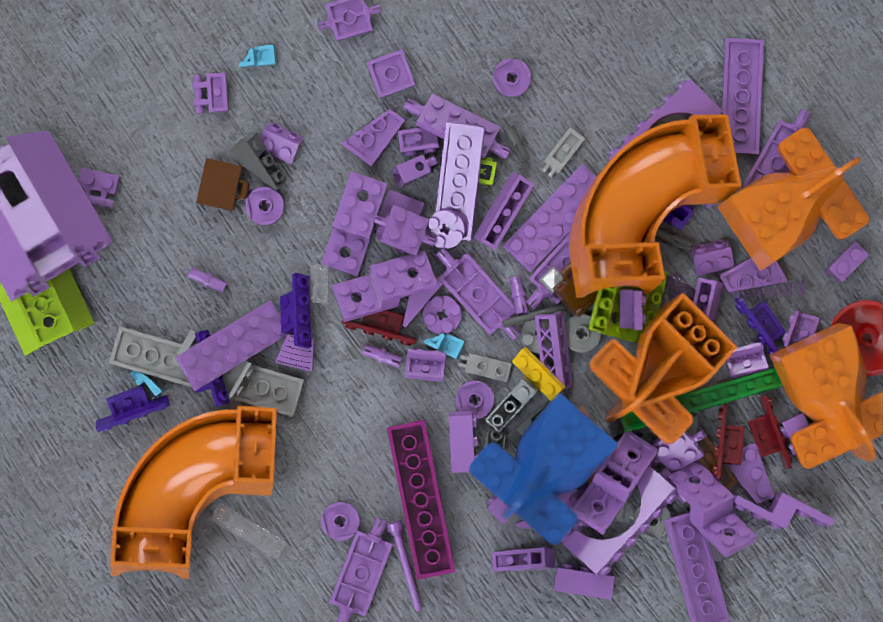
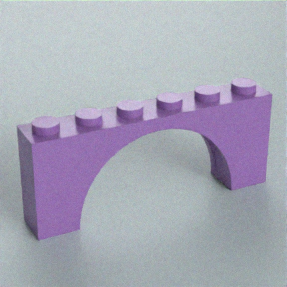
(687, 101)
(601, 554)

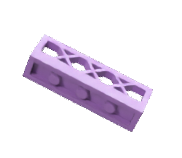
(559, 346)

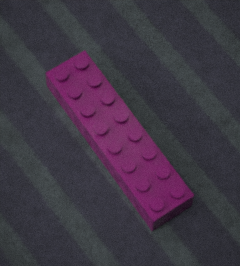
(421, 499)

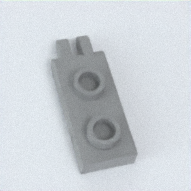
(563, 151)
(486, 367)

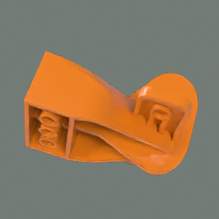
(786, 207)
(672, 357)
(828, 385)

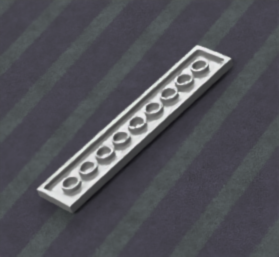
(155, 357)

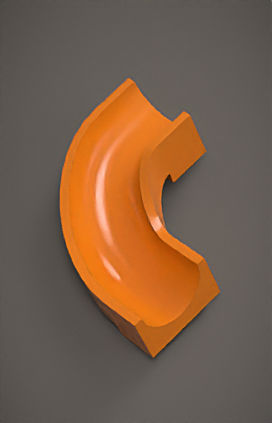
(634, 192)
(181, 477)

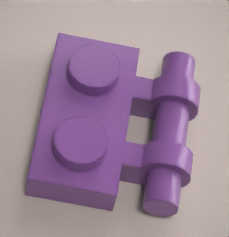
(217, 93)
(100, 182)

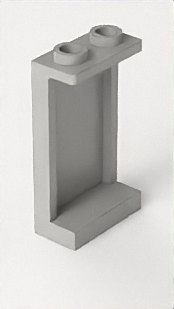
(231, 378)

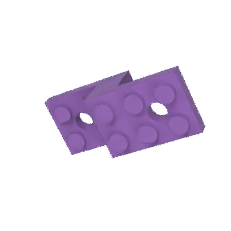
(354, 223)
(384, 286)
(615, 482)
(712, 508)
(781, 511)

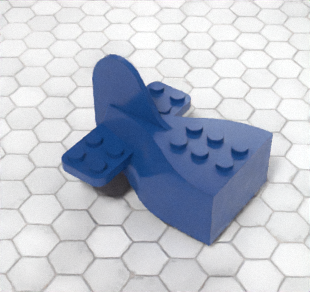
(551, 459)

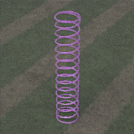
(735, 295)

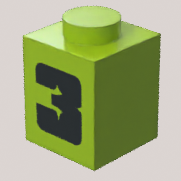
(487, 171)

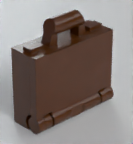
(220, 185)
(566, 292)

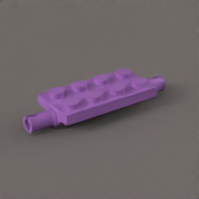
(439, 111)
(769, 159)
(559, 259)
(477, 293)
(361, 572)

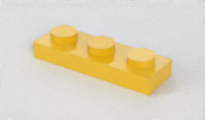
(538, 373)

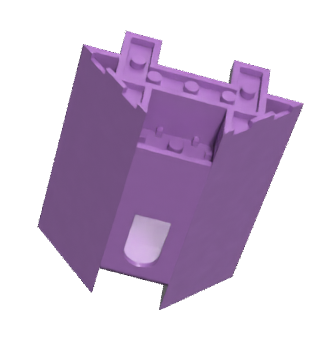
(52, 226)

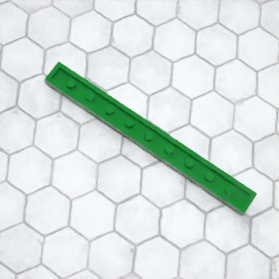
(716, 395)

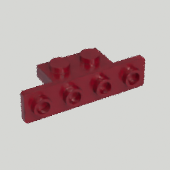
(384, 323)
(767, 435)
(730, 444)

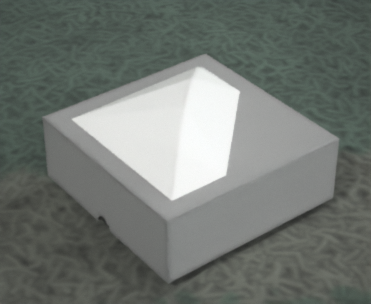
(551, 279)

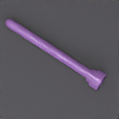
(395, 529)

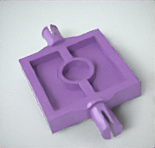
(348, 18)
(404, 230)
(678, 454)

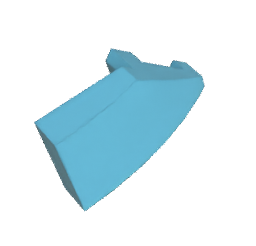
(260, 56)
(447, 344)
(142, 378)

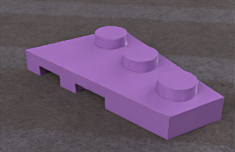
(375, 137)
(749, 276)
(752, 475)

